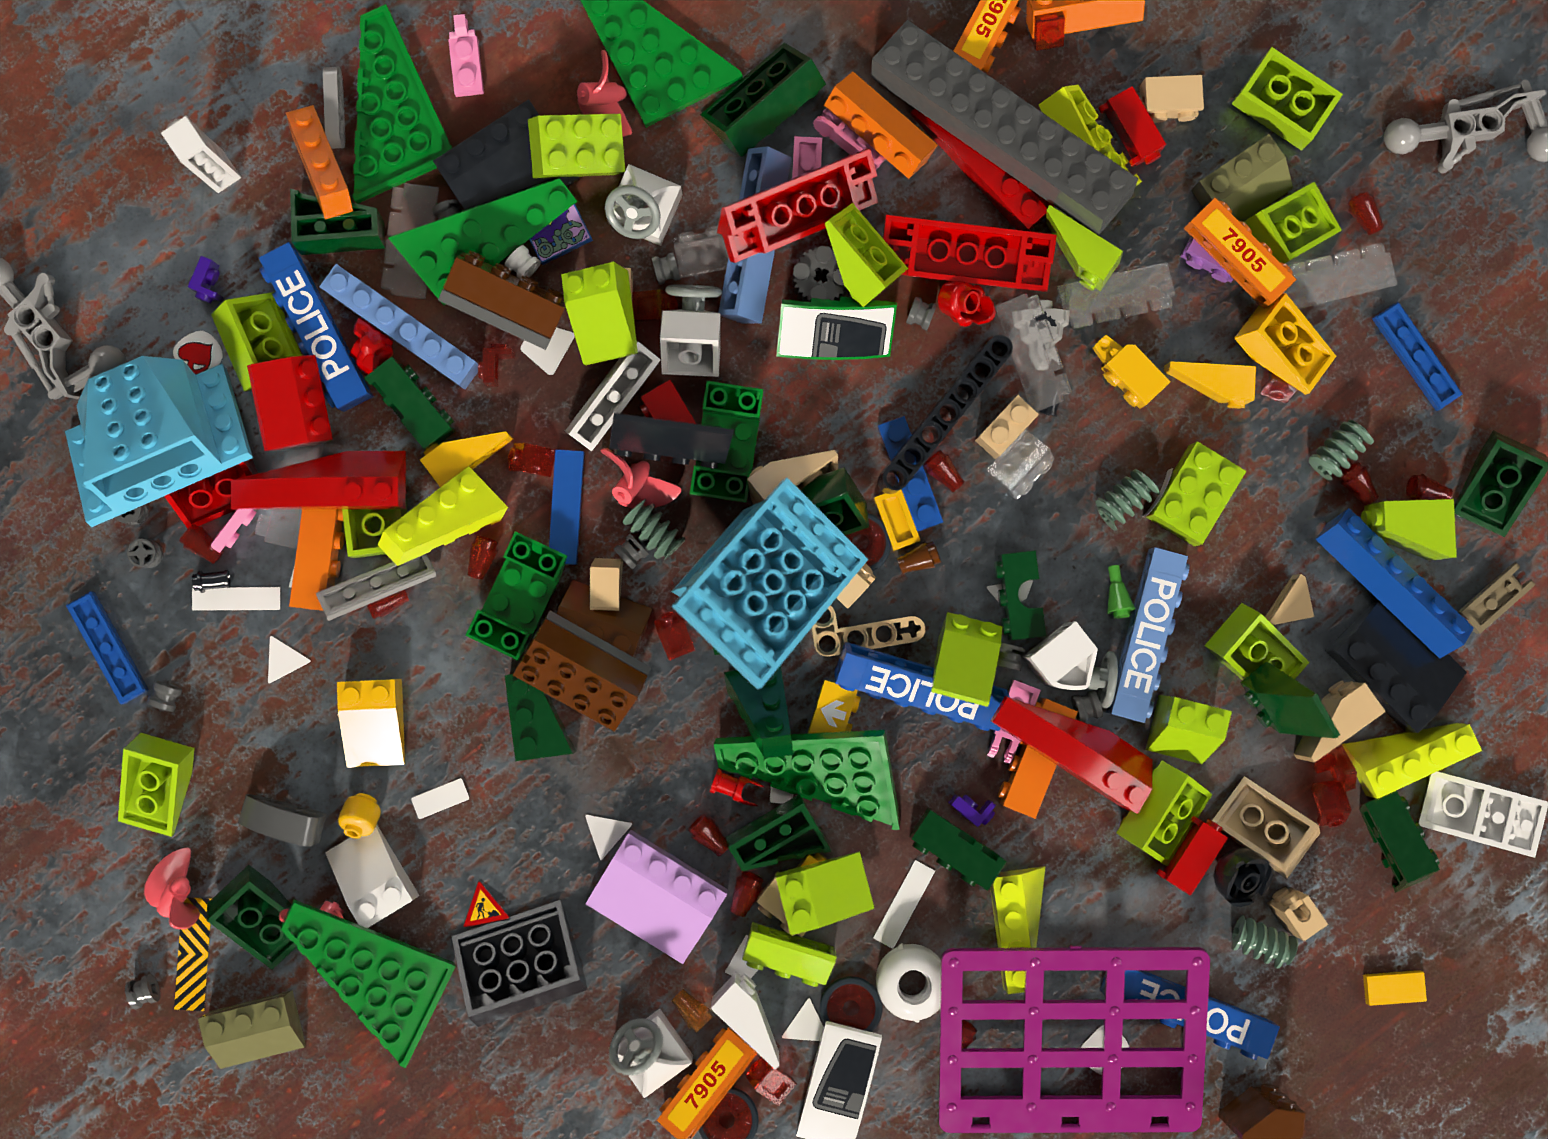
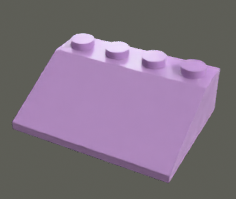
(657, 896)

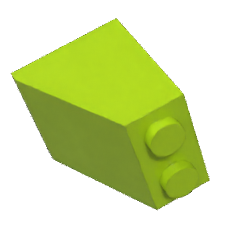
(1415, 526)
(1187, 729)

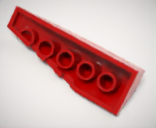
(1012, 198)
(328, 482)
(1082, 750)

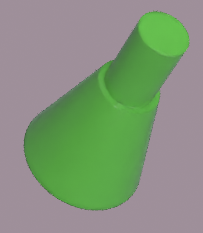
(1119, 599)

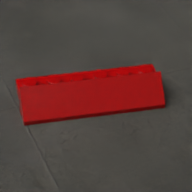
(797, 206)
(971, 252)

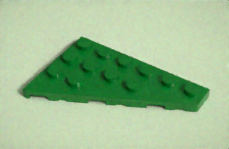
(656, 58)
(395, 117)
(834, 767)
(379, 977)

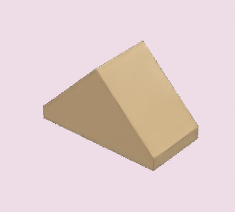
(605, 584)
(1292, 603)

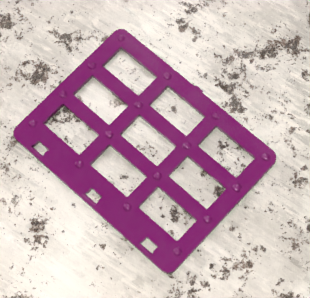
(1095, 1112)

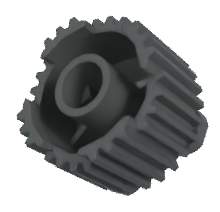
(816, 262)

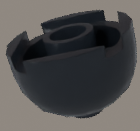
(1242, 875)

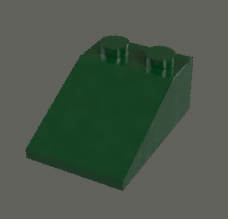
(1500, 483)
(839, 500)
(1287, 704)
(249, 915)

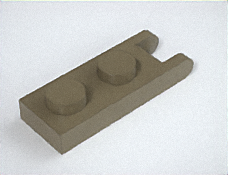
(1495, 599)

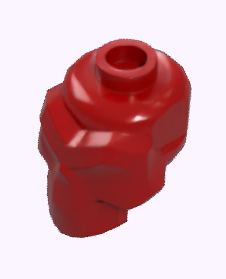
(965, 303)
(371, 347)

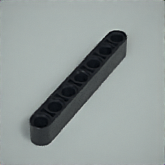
(954, 404)

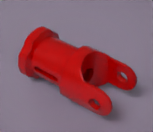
(732, 786)

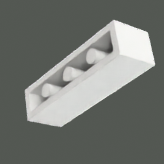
(200, 154)
(612, 396)

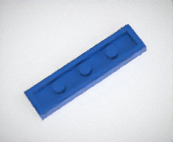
(1417, 356)
(567, 503)
(107, 647)

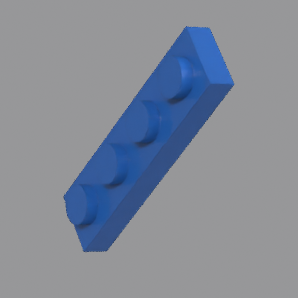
(918, 490)

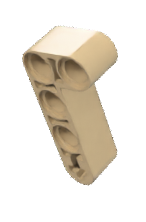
(868, 632)

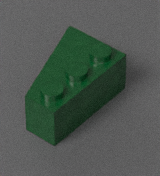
(343, 233)
(411, 402)
(763, 712)
(535, 722)
(778, 836)
(1399, 840)
(957, 850)

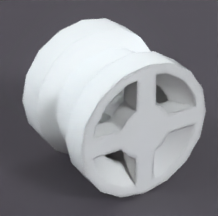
(522, 262)

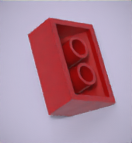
(289, 402)
(208, 497)

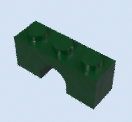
(1014, 571)

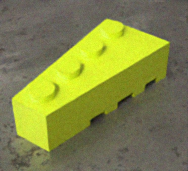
(450, 512)

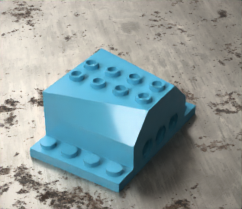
(152, 433)
(767, 581)

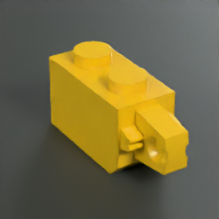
(1130, 371)

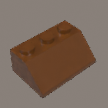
(619, 628)
(1264, 1115)

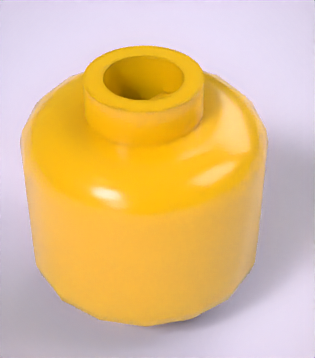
(359, 815)

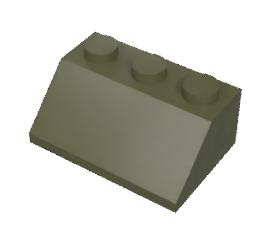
(1248, 180)
(252, 1030)

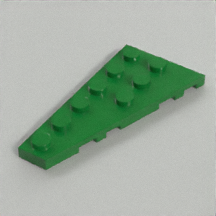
(487, 229)

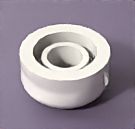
(888, 975)

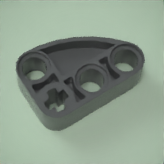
(282, 820)

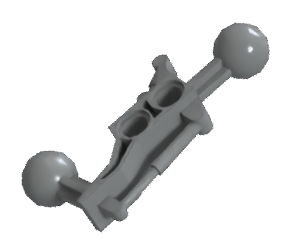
(1405, 134)
(53, 355)

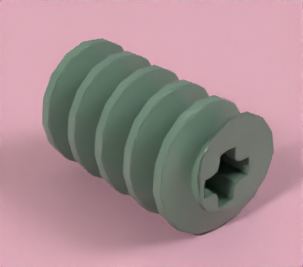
(1339, 448)
(1125, 497)
(653, 530)
(1265, 941)

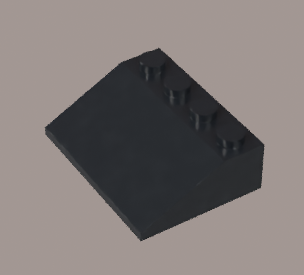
(493, 160)
(670, 439)
(1396, 667)
(518, 964)

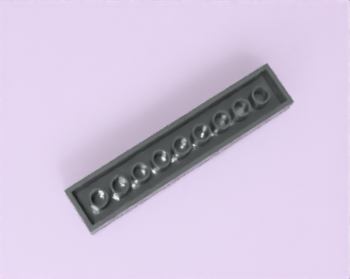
(1003, 127)

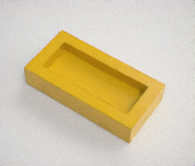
(897, 519)
(1394, 987)

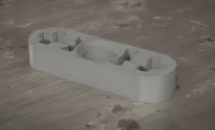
(334, 107)

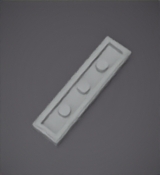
(374, 586)

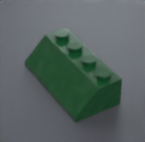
(764, 99)

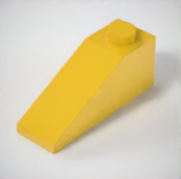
(1218, 381)
(452, 457)

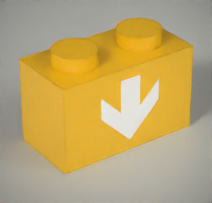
(833, 709)

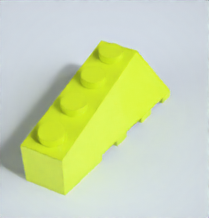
(1076, 114)
(1405, 757)
(1016, 912)

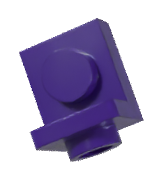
(205, 276)
(967, 807)

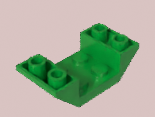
(735, 409)
(518, 596)

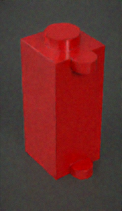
(1134, 126)
(1194, 855)

